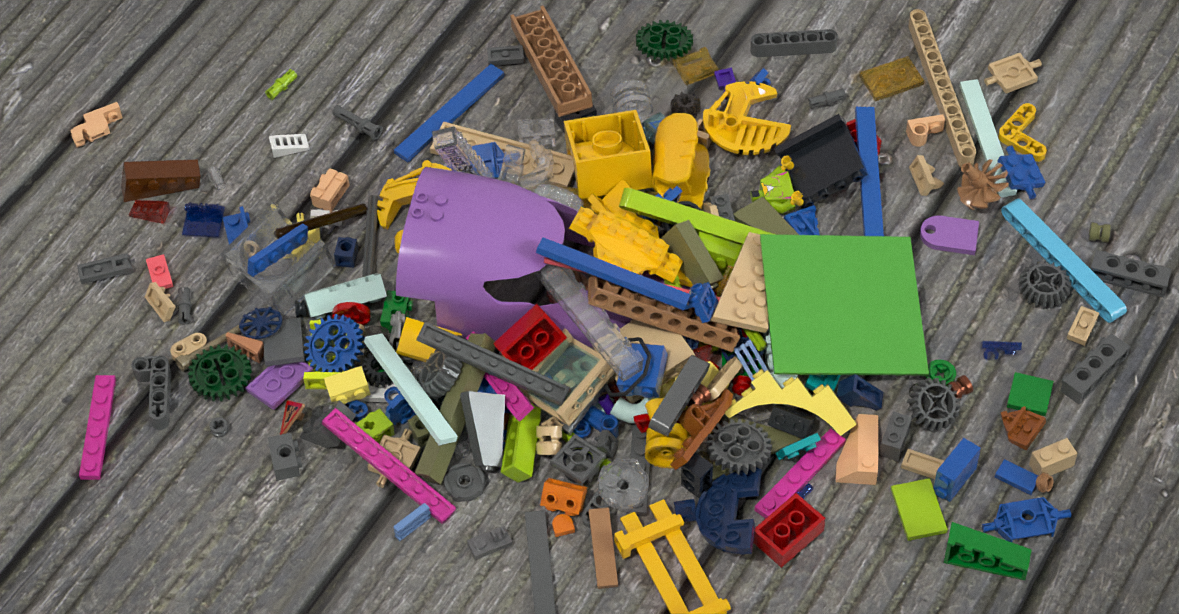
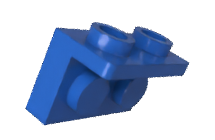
(236, 224)
(702, 300)

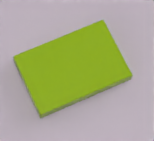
(918, 509)

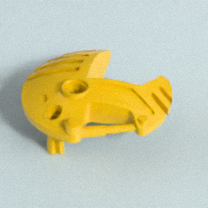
(735, 130)
(399, 193)

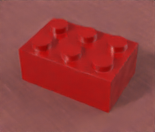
(530, 339)
(788, 530)

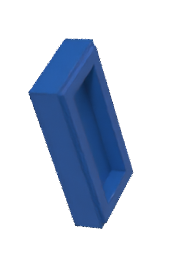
(1017, 477)

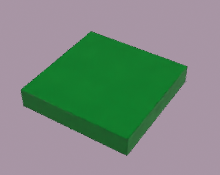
(1030, 392)

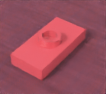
(159, 271)

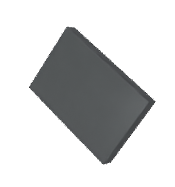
(285, 344)

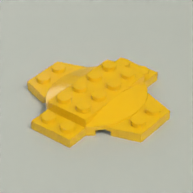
(627, 242)

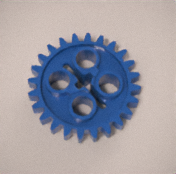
(325, 334)

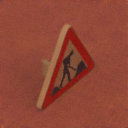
(292, 412)

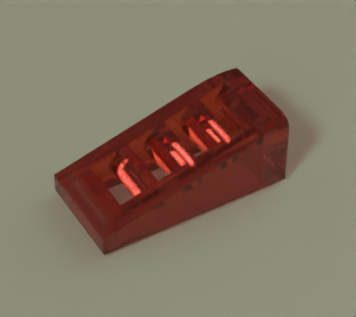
(159, 217)

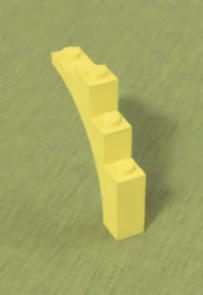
(768, 391)

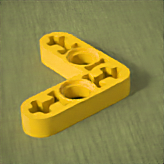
(1016, 133)

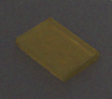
(891, 78)

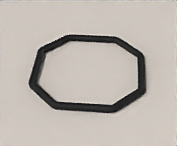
(640, 378)

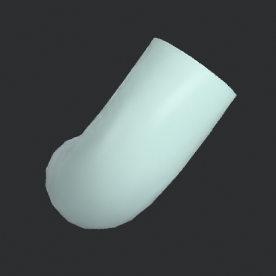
(625, 411)

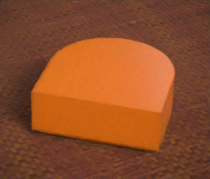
(562, 525)

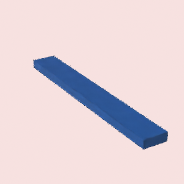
(449, 112)
(871, 183)
(613, 273)

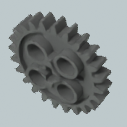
(739, 446)

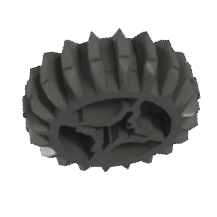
(1045, 279)
(439, 374)
(946, 412)

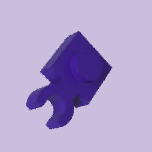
(724, 77)

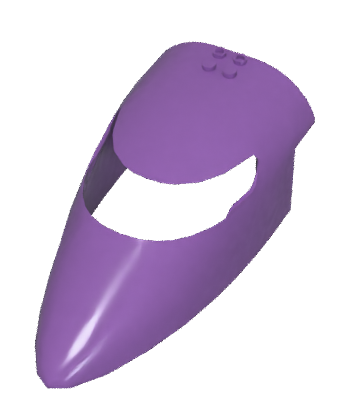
(475, 232)

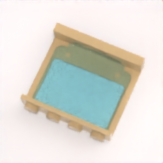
(577, 368)

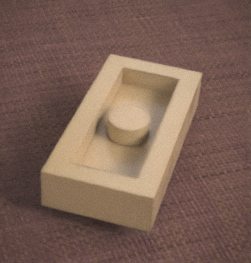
(1082, 325)

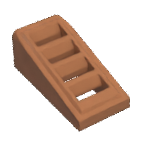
(252, 348)

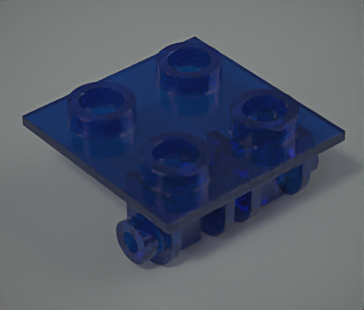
(203, 219)

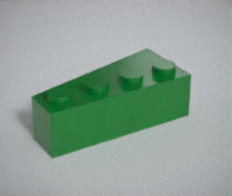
(986, 553)

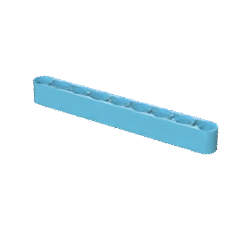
(1054, 250)

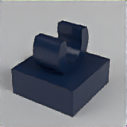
(686, 509)

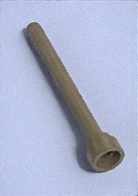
(184, 361)

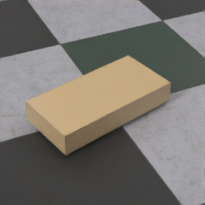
(921, 463)

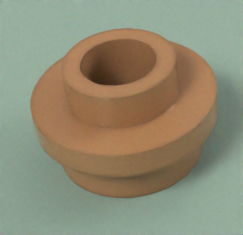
(1044, 482)

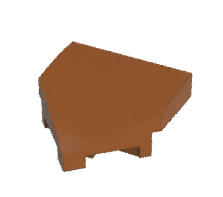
(1022, 426)

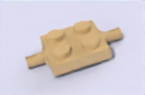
(1012, 72)
(399, 448)

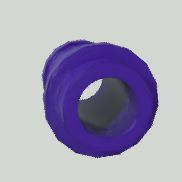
(606, 403)

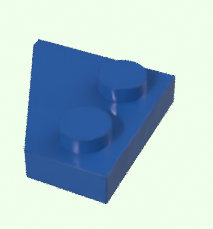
(803, 221)

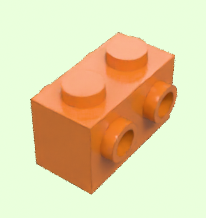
(563, 496)

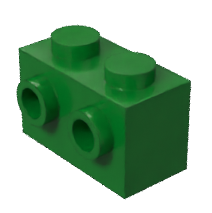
(391, 305)

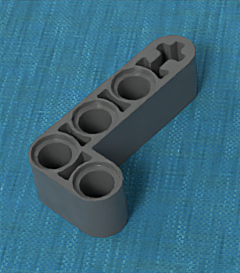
(156, 371)

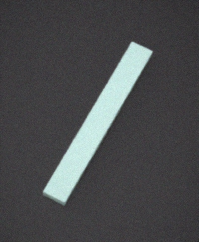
(984, 128)
(410, 389)

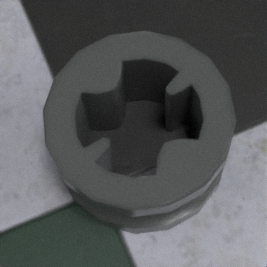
(219, 432)

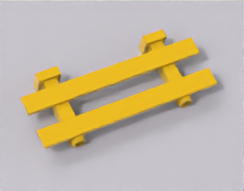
(668, 526)

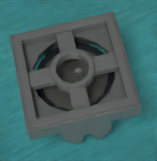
(578, 463)

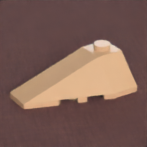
(860, 453)

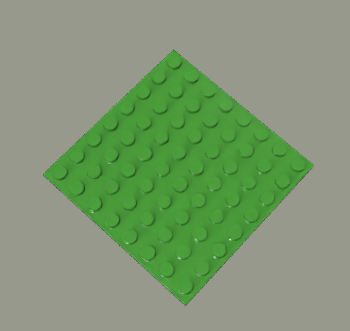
(843, 305)

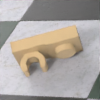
(160, 301)

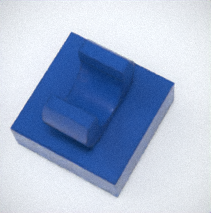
(760, 76)

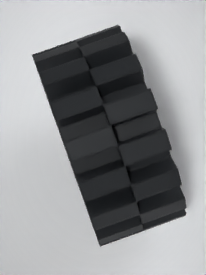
(372, 376)

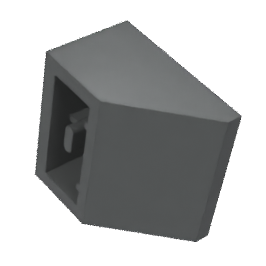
(316, 432)

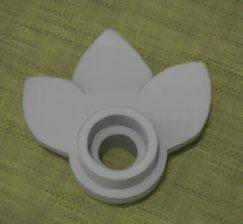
(397, 323)

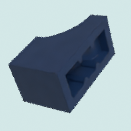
(859, 392)

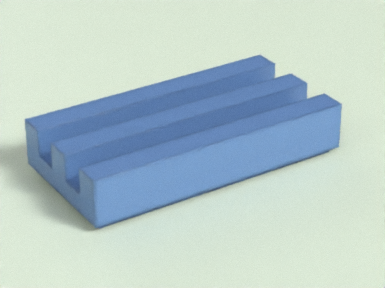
(743, 347)
(412, 521)

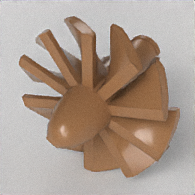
(980, 186)

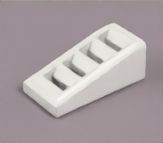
(280, 149)

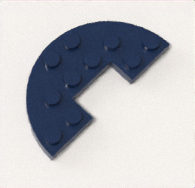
(718, 512)

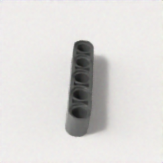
(794, 43)
(679, 395)

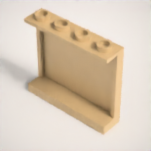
(675, 345)

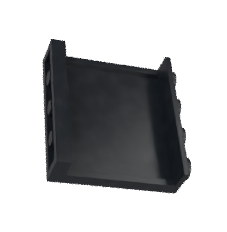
(823, 160)

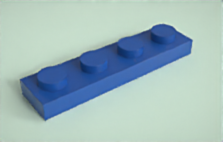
(277, 250)

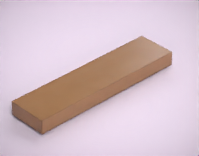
(603, 548)

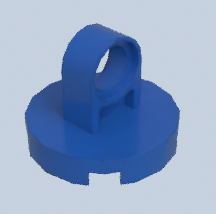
(398, 408)

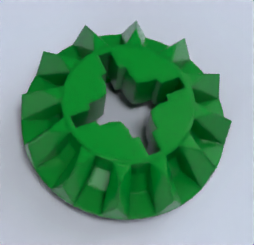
(941, 366)

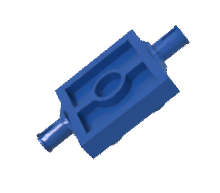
(1022, 172)

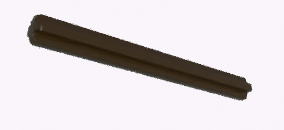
(325, 219)

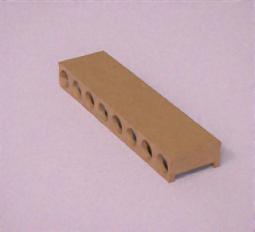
(552, 62)
(656, 313)

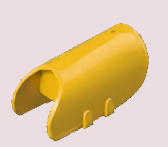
(680, 159)

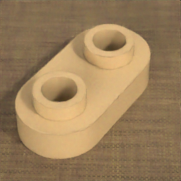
(188, 345)

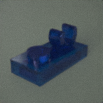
(1009, 347)

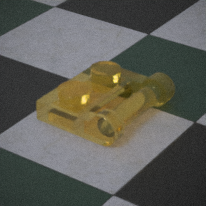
(698, 70)

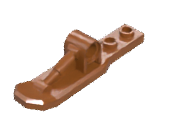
(699, 423)

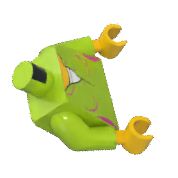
(778, 188)

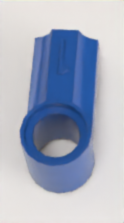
(602, 421)

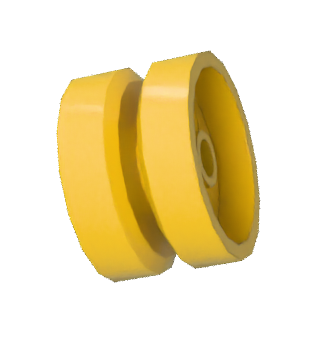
(661, 448)

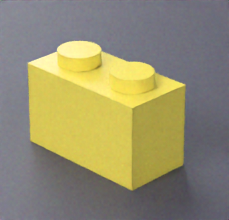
(347, 385)

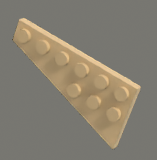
(744, 295)

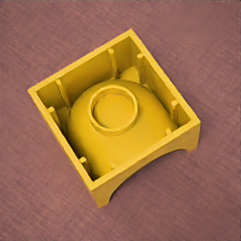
(608, 151)

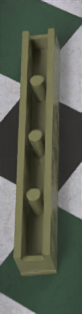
(437, 457)

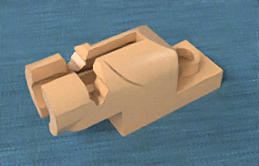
(96, 124)

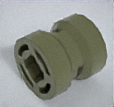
(1094, 232)

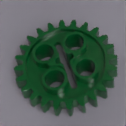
(651, 39)
(237, 367)

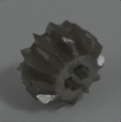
(686, 104)

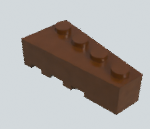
(158, 178)

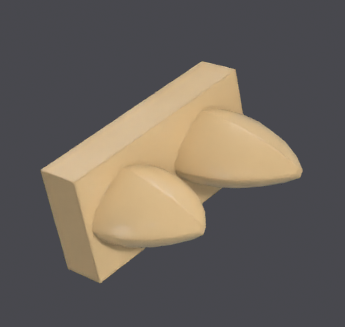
(923, 177)

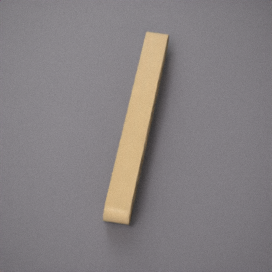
(941, 87)

